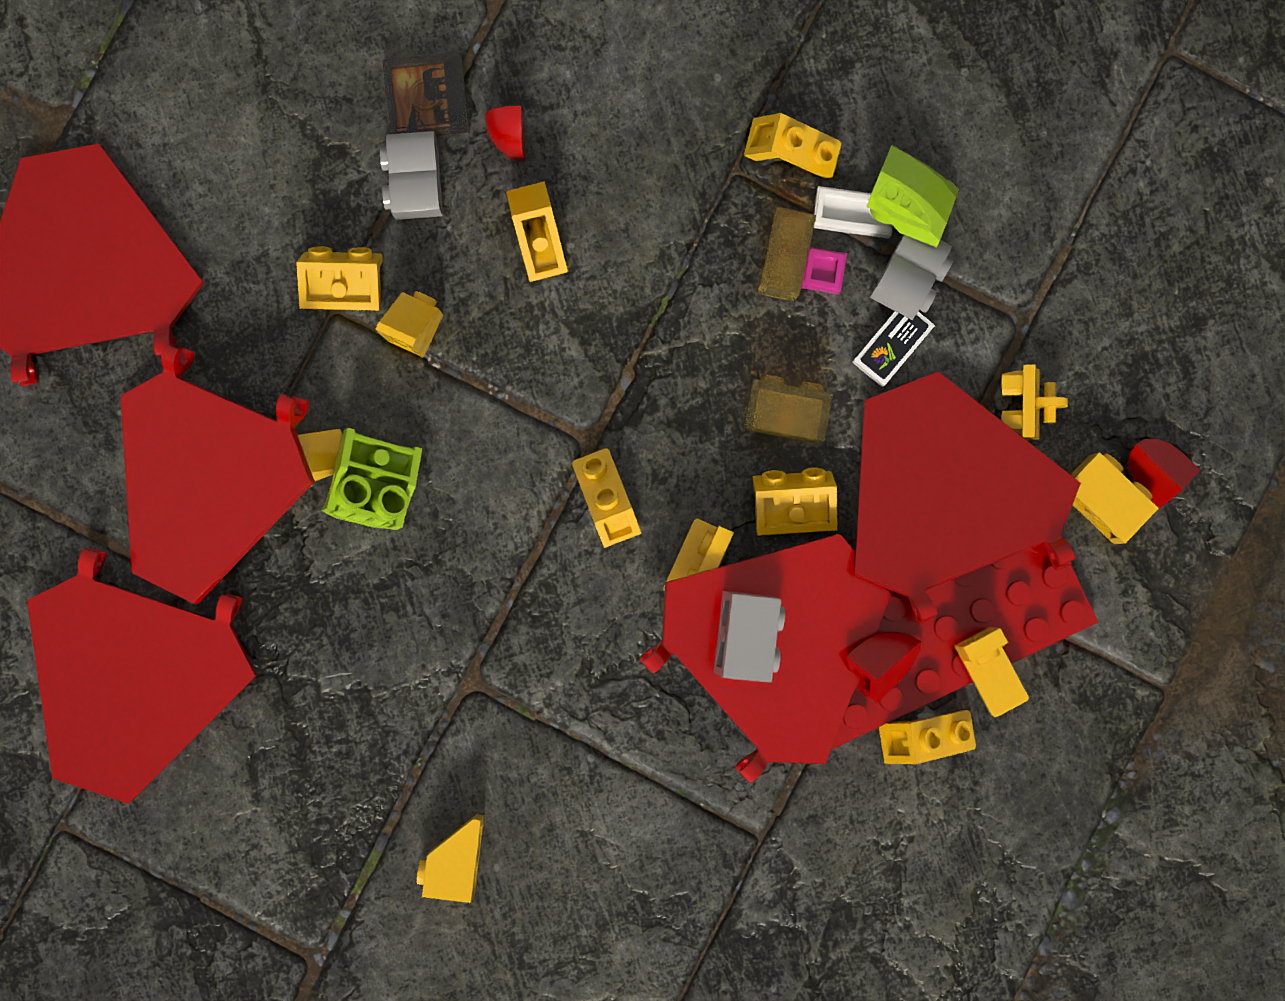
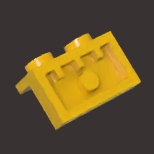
(339, 279)
(795, 502)
(701, 550)

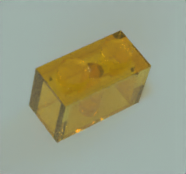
(786, 254)
(788, 410)

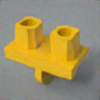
(1027, 384)

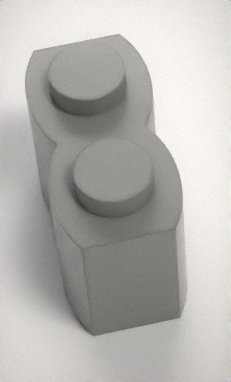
(413, 175)
(910, 276)

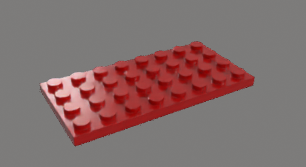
(1015, 594)

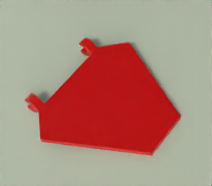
(84, 261)
(203, 477)
(950, 492)
(824, 621)
(128, 678)

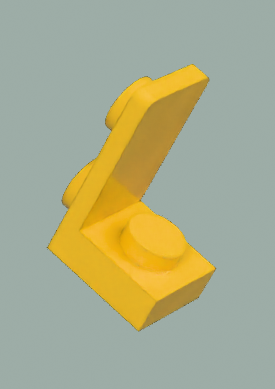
(794, 142)
(606, 497)
(992, 671)
(927, 738)

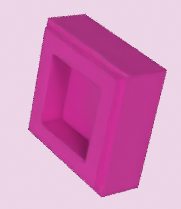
(824, 270)

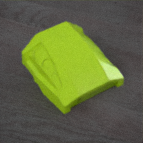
(912, 197)
(372, 481)

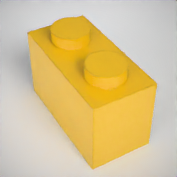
(1111, 499)

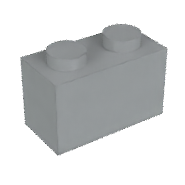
(748, 636)

